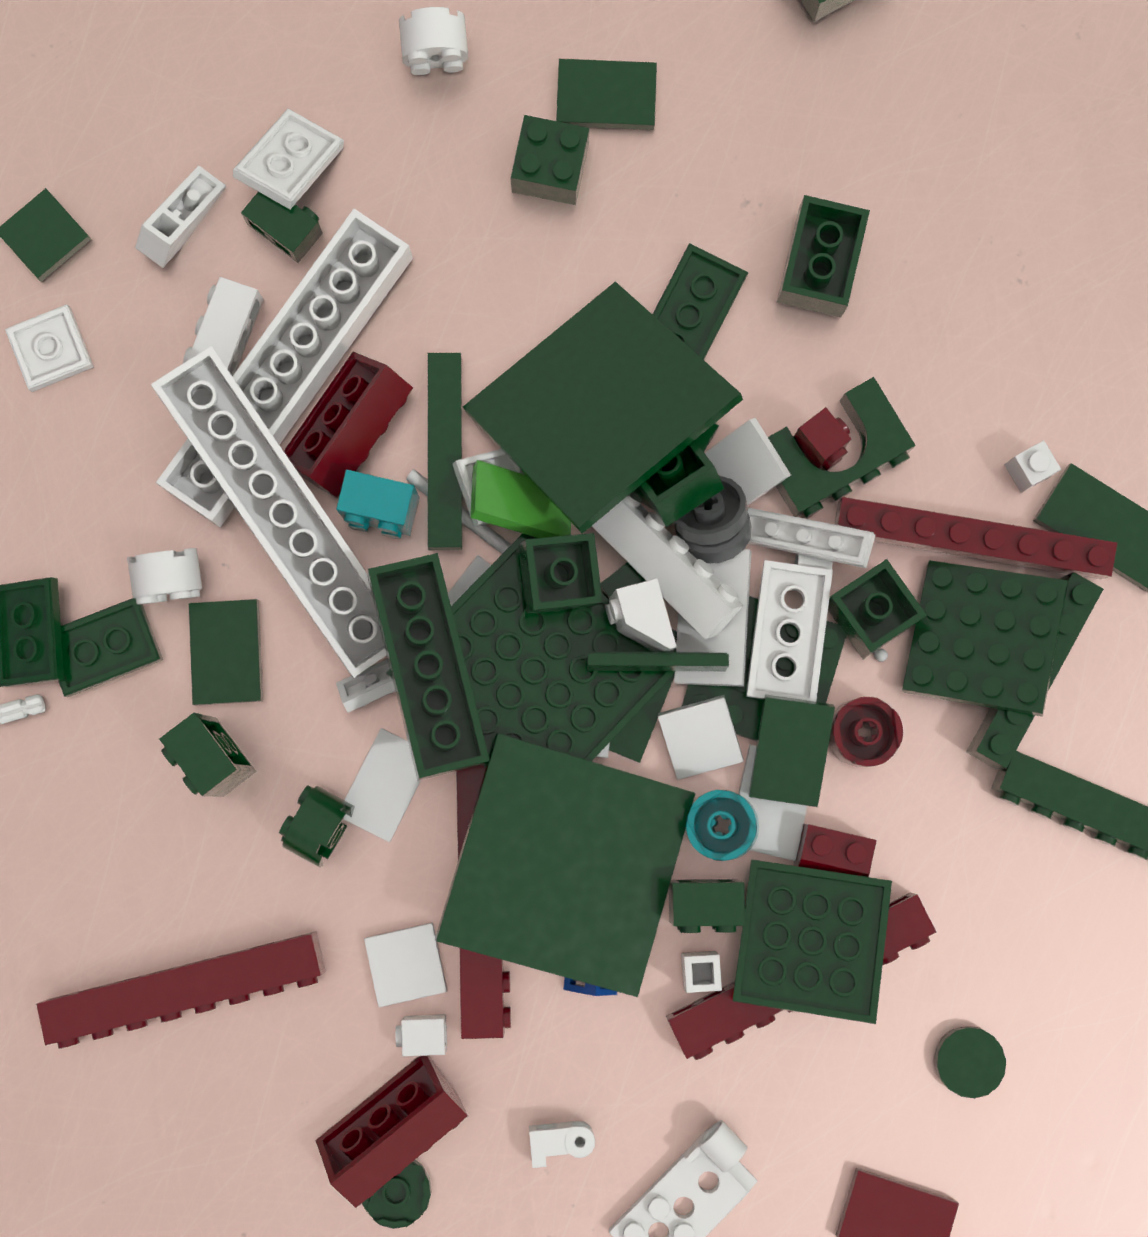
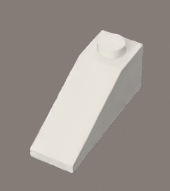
(178, 216)

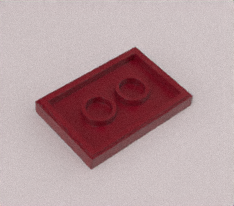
(894, 1209)

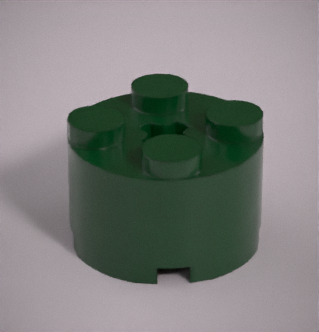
(316, 825)

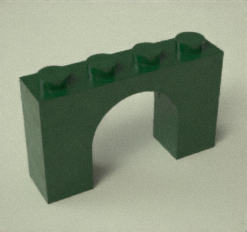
(882, 443)

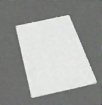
(383, 786)

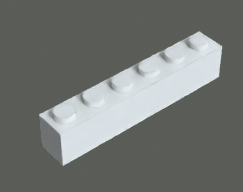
(659, 555)

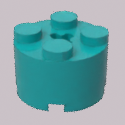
(703, 819)

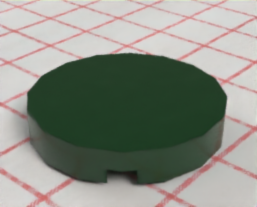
(970, 1062)
(413, 1185)

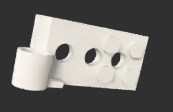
(813, 581)
(714, 1151)

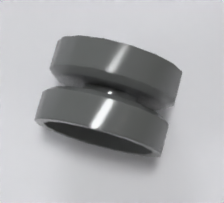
(718, 526)

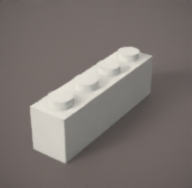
(227, 322)

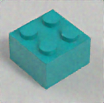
(378, 504)

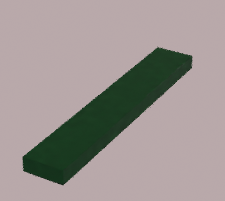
(444, 450)

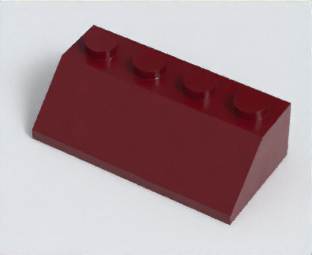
(347, 422)
(390, 1130)

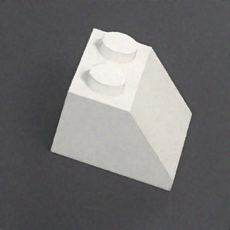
(642, 615)

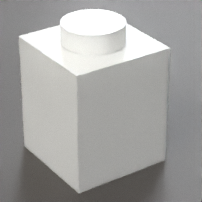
(1032, 466)
(701, 971)
(422, 1035)

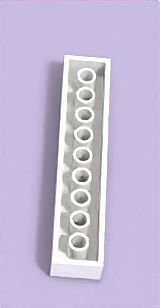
(301, 346)
(275, 505)

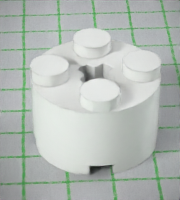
(433, 40)
(165, 573)

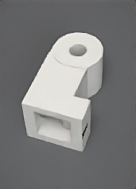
(560, 1139)

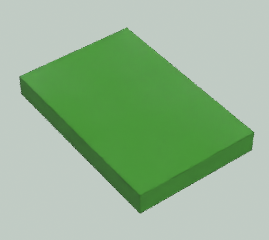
(514, 503)

